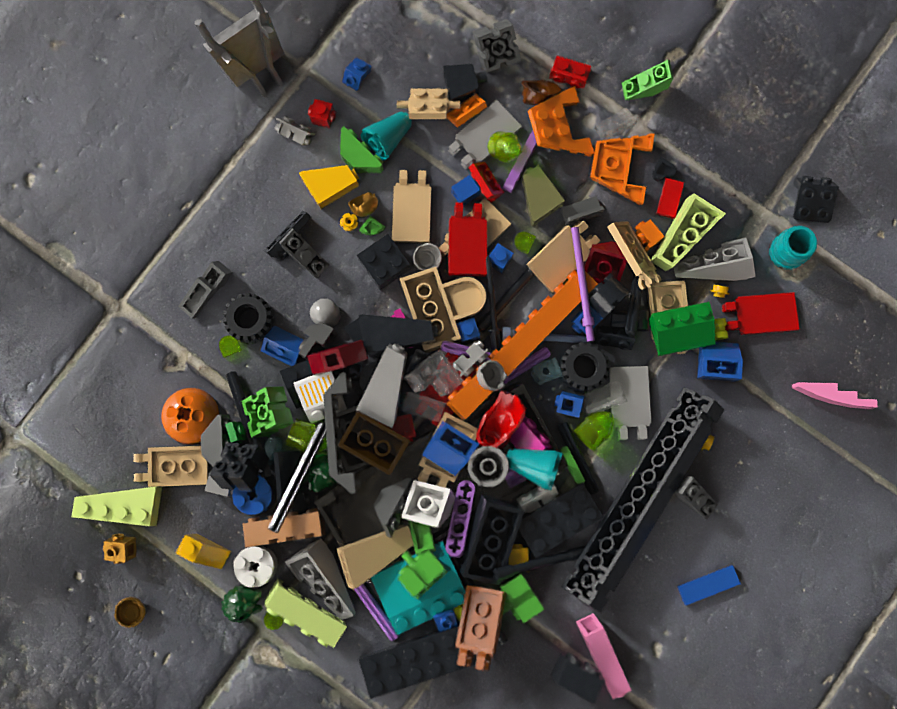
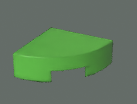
(371, 227)

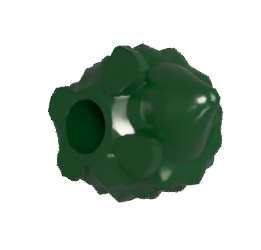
(319, 474)
(241, 603)

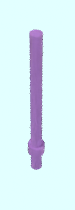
(588, 321)

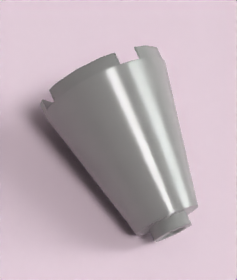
(495, 458)

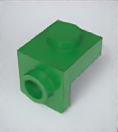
(236, 432)

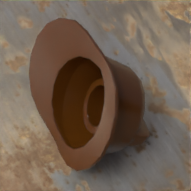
(538, 91)

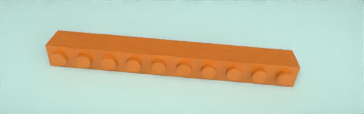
(527, 338)

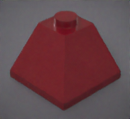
(605, 259)

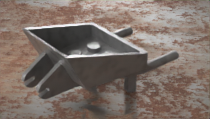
(245, 47)

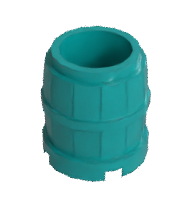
(798, 238)

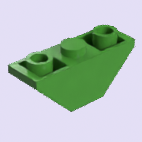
(649, 82)
(357, 154)

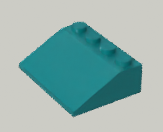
(405, 610)

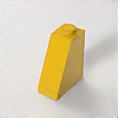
(329, 183)
(203, 551)

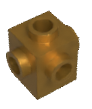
(119, 548)

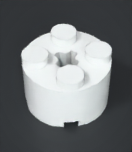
(263, 574)

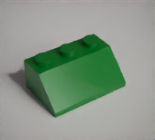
(683, 328)

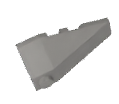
(729, 262)
(319, 570)

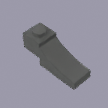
(204, 288)

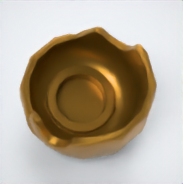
(364, 204)
(130, 612)

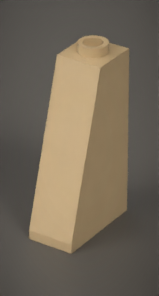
(370, 555)

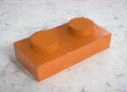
(467, 110)

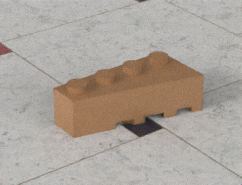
(294, 527)

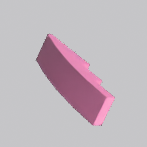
(829, 393)

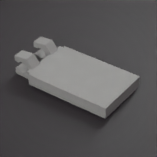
(477, 133)
(637, 409)

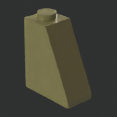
(540, 195)

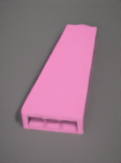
(603, 656)

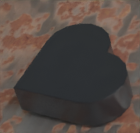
(663, 170)

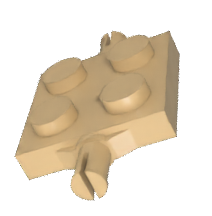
(428, 104)

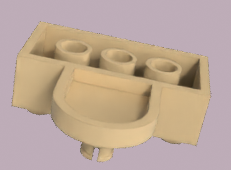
(442, 302)

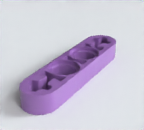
(520, 164)
(460, 518)

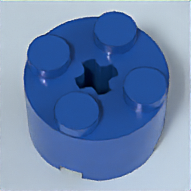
(259, 505)

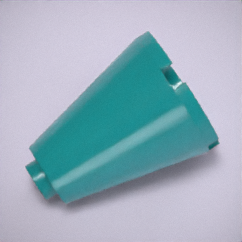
(386, 134)

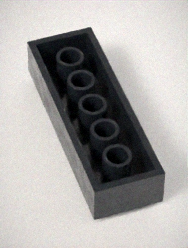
(411, 662)

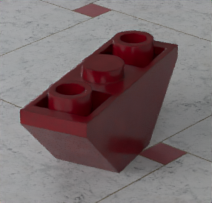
(337, 357)

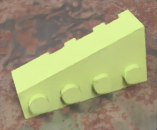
(686, 230)
(126, 506)
(304, 614)

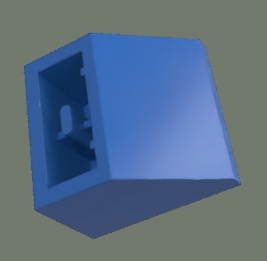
(720, 362)
(450, 448)

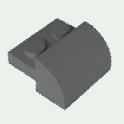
(318, 336)

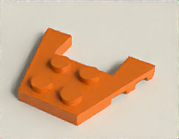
(552, 127)
(612, 165)

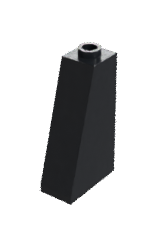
(383, 330)

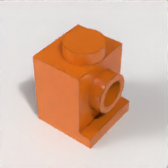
(648, 234)

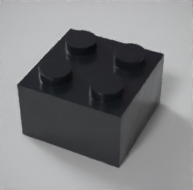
(383, 262)

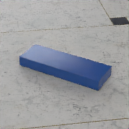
(708, 585)

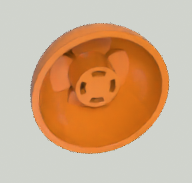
(194, 421)

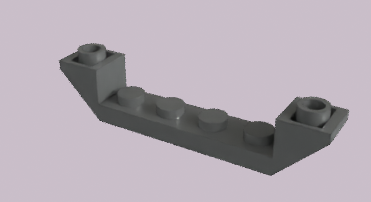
(339, 387)

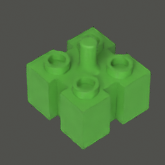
(267, 411)
(420, 573)
(520, 598)

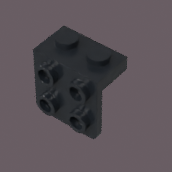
(815, 199)

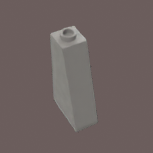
(385, 387)

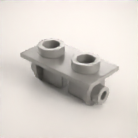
(288, 126)
(476, 354)

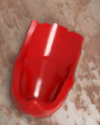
(500, 421)

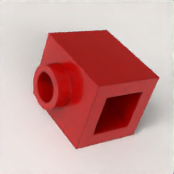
(321, 113)

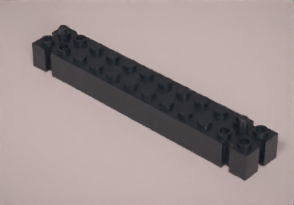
(643, 498)

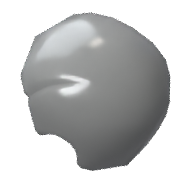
(427, 256)
(325, 312)
(491, 375)

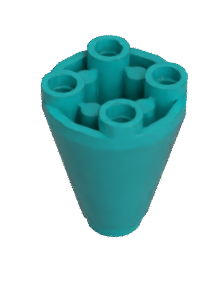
(535, 465)

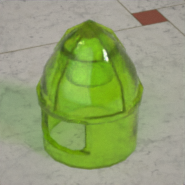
(505, 146)
(595, 429)
(301, 435)

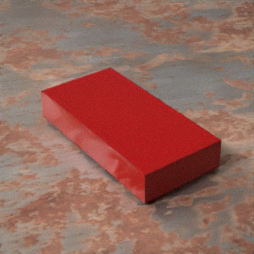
(670, 198)

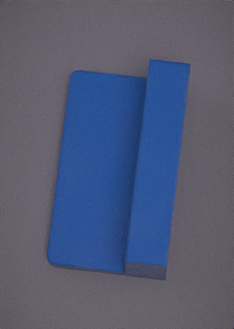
(282, 346)

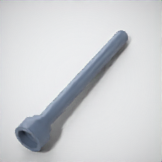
(551, 337)

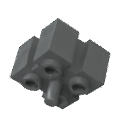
(496, 45)

